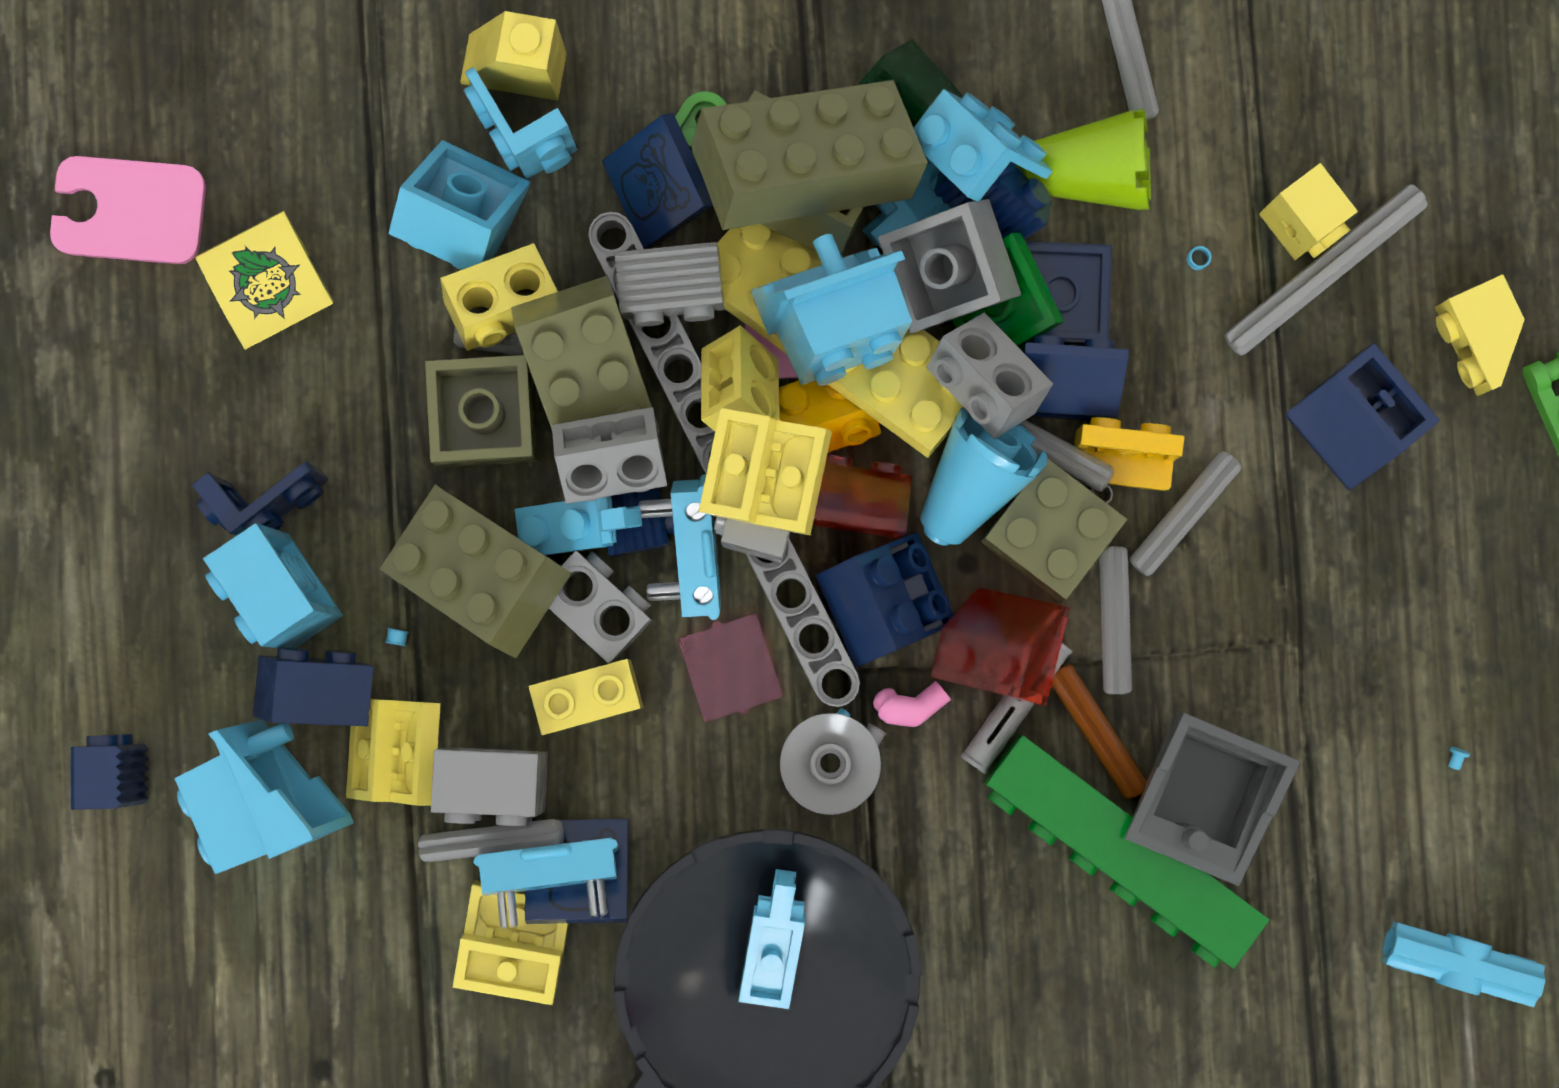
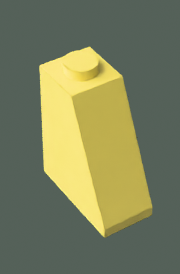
(517, 55)

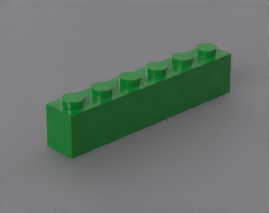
(1094, 829)

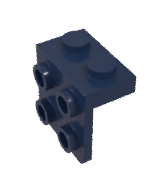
(225, 506)

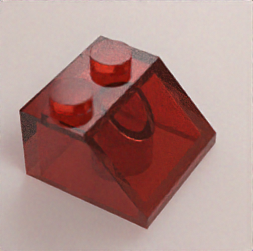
(863, 498)
(1002, 645)

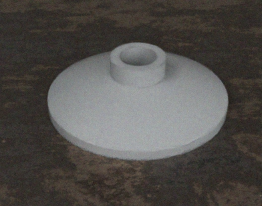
(837, 790)

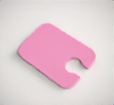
(141, 212)

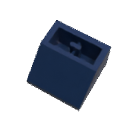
(1084, 378)
(1361, 417)
(885, 599)

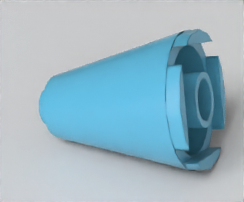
(977, 478)

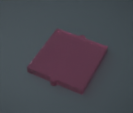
(730, 667)

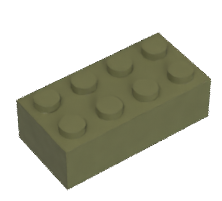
(808, 154)

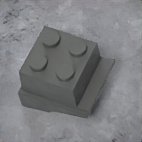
(1210, 798)

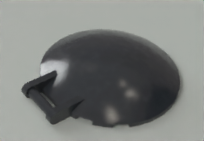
(687, 956)

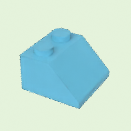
(457, 206)

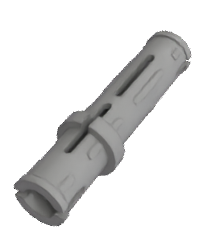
(982, 754)

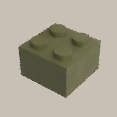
(481, 411)
(1054, 531)

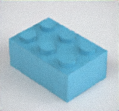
(270, 588)

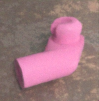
(907, 710)

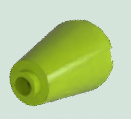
(1100, 162)

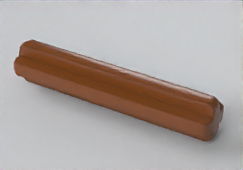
(1098, 732)

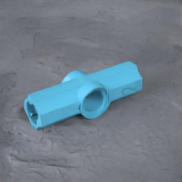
(1463, 964)

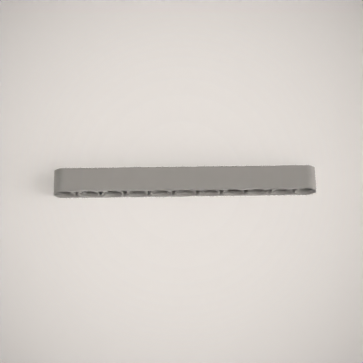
(682, 398)

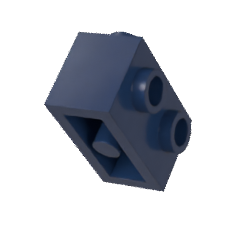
(313, 689)

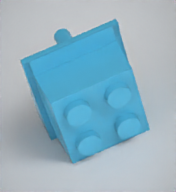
(837, 312)
(256, 798)

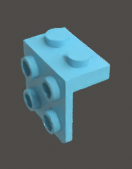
(974, 143)
(536, 147)

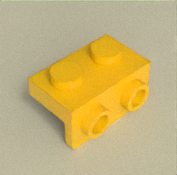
(826, 409)
(1137, 457)

